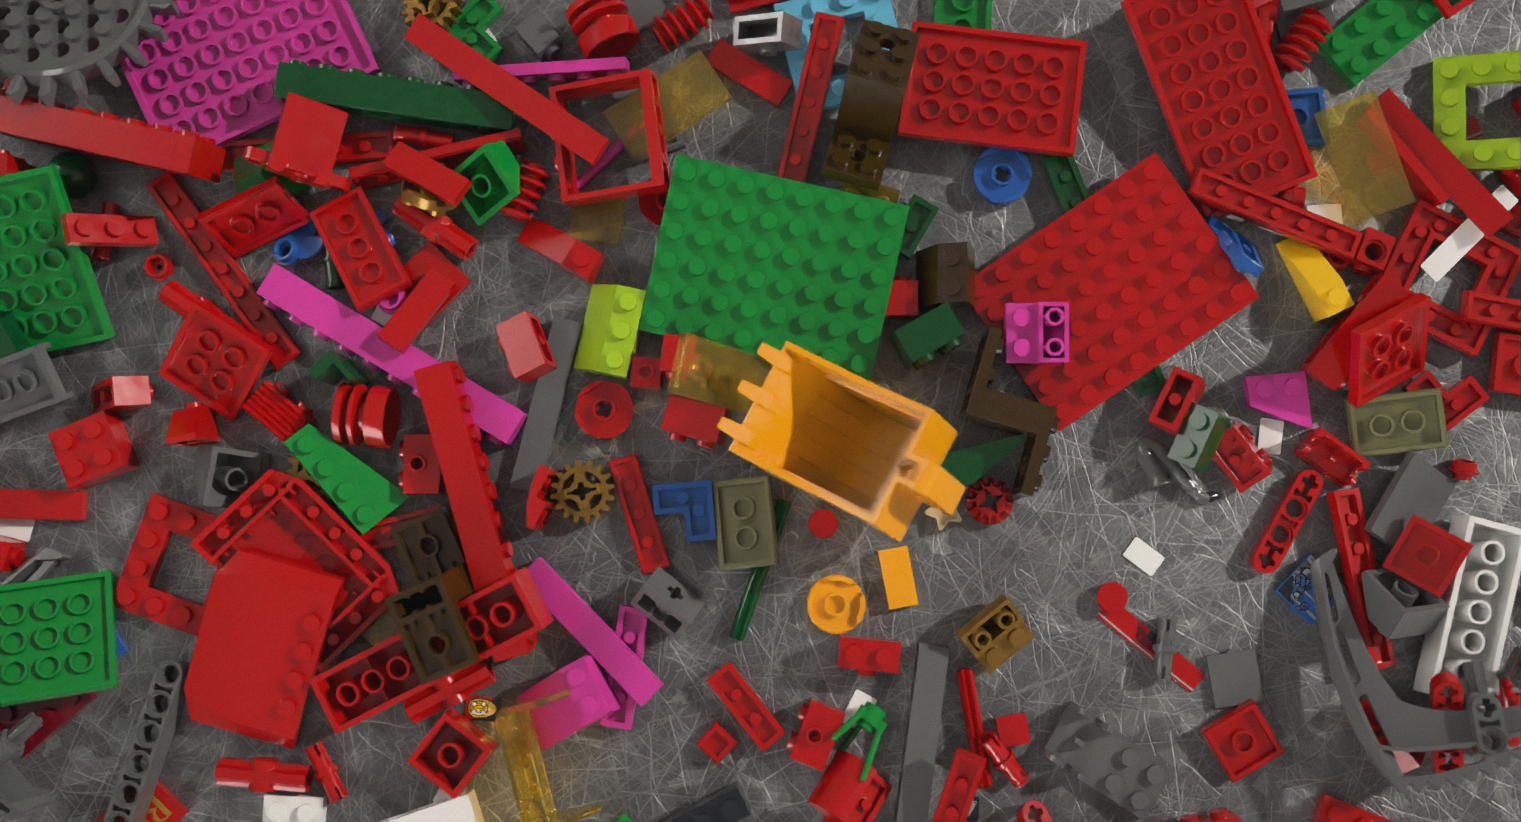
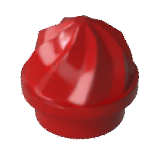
(1293, 195)

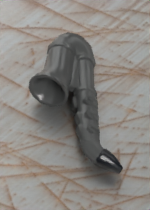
(1156, 464)

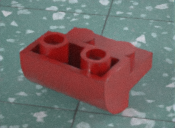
(844, 796)

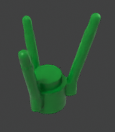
(869, 718)

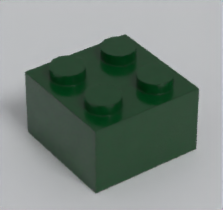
(926, 336)

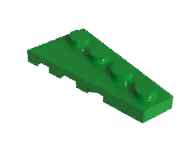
(349, 483)

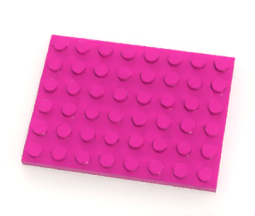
(224, 60)

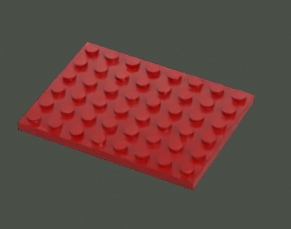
(1137, 284)

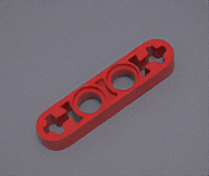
(1281, 518)
(1439, 702)

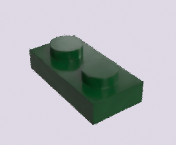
(918, 220)

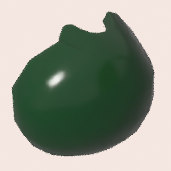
(75, 173)

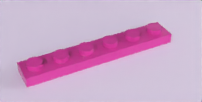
(557, 71)

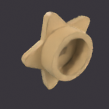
(941, 518)

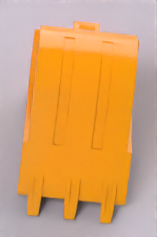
(823, 436)

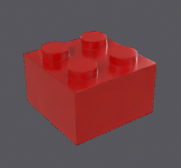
(93, 450)
(453, 753)

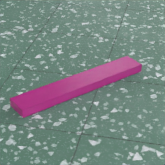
(594, 634)

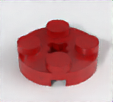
(588, 406)

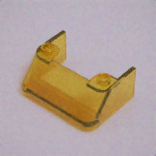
(526, 763)

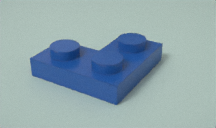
(694, 500)

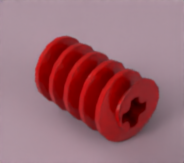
(680, 22)
(1301, 40)
(530, 180)

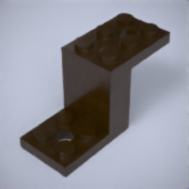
(870, 104)
(1009, 414)
(430, 603)

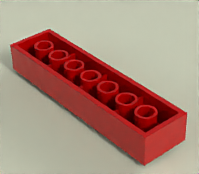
(112, 137)
(385, 673)

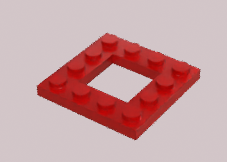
(1496, 257)
(135, 586)

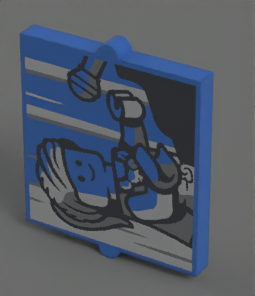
(1298, 590)

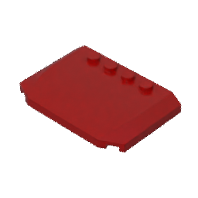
(296, 524)
(260, 646)

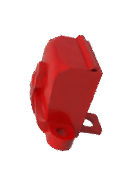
(305, 144)

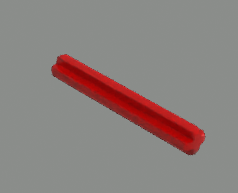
(973, 720)

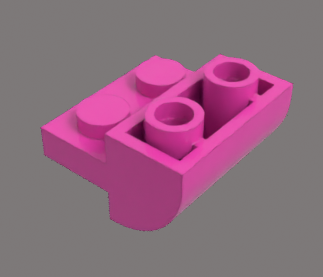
(1036, 333)

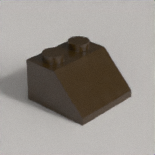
(946, 275)

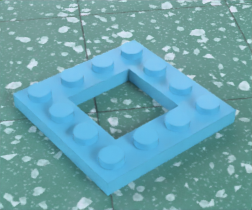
(806, 9)

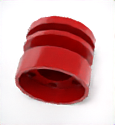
(603, 27)
(365, 415)

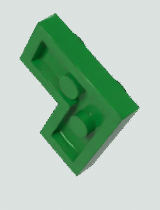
(472, 24)

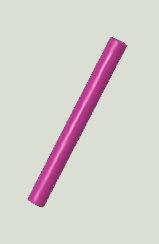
(606, 158)

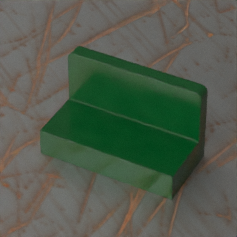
(334, 367)

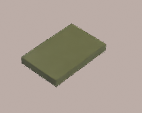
(1398, 423)
(745, 523)

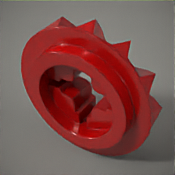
(976, 496)

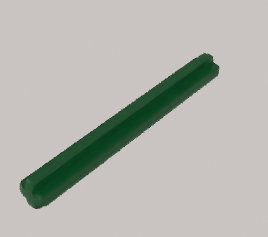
(756, 580)

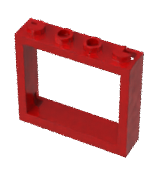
(655, 134)

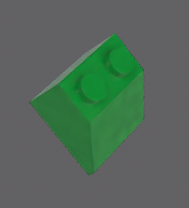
(493, 179)

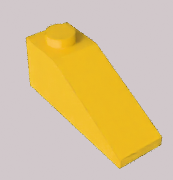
(1315, 279)

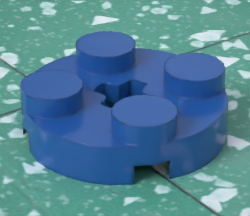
(995, 190)

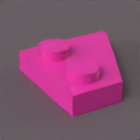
(1280, 396)

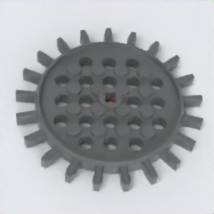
(73, 42)

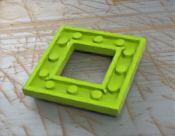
(1449, 85)

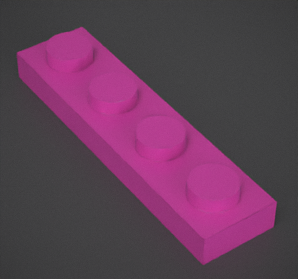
(632, 630)

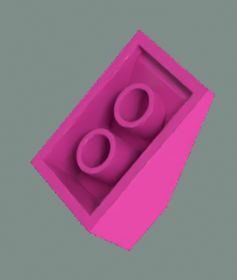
(588, 701)

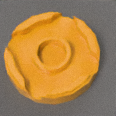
(836, 604)

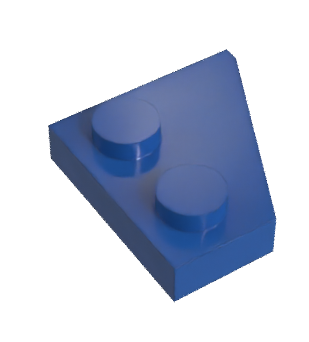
(1237, 247)

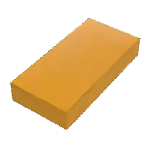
(897, 577)

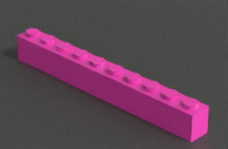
(359, 336)

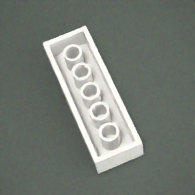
(1479, 604)

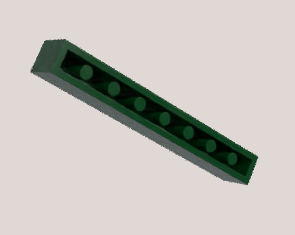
(394, 98)

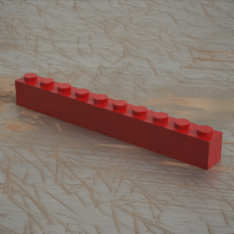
(468, 482)

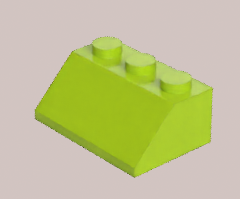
(610, 331)

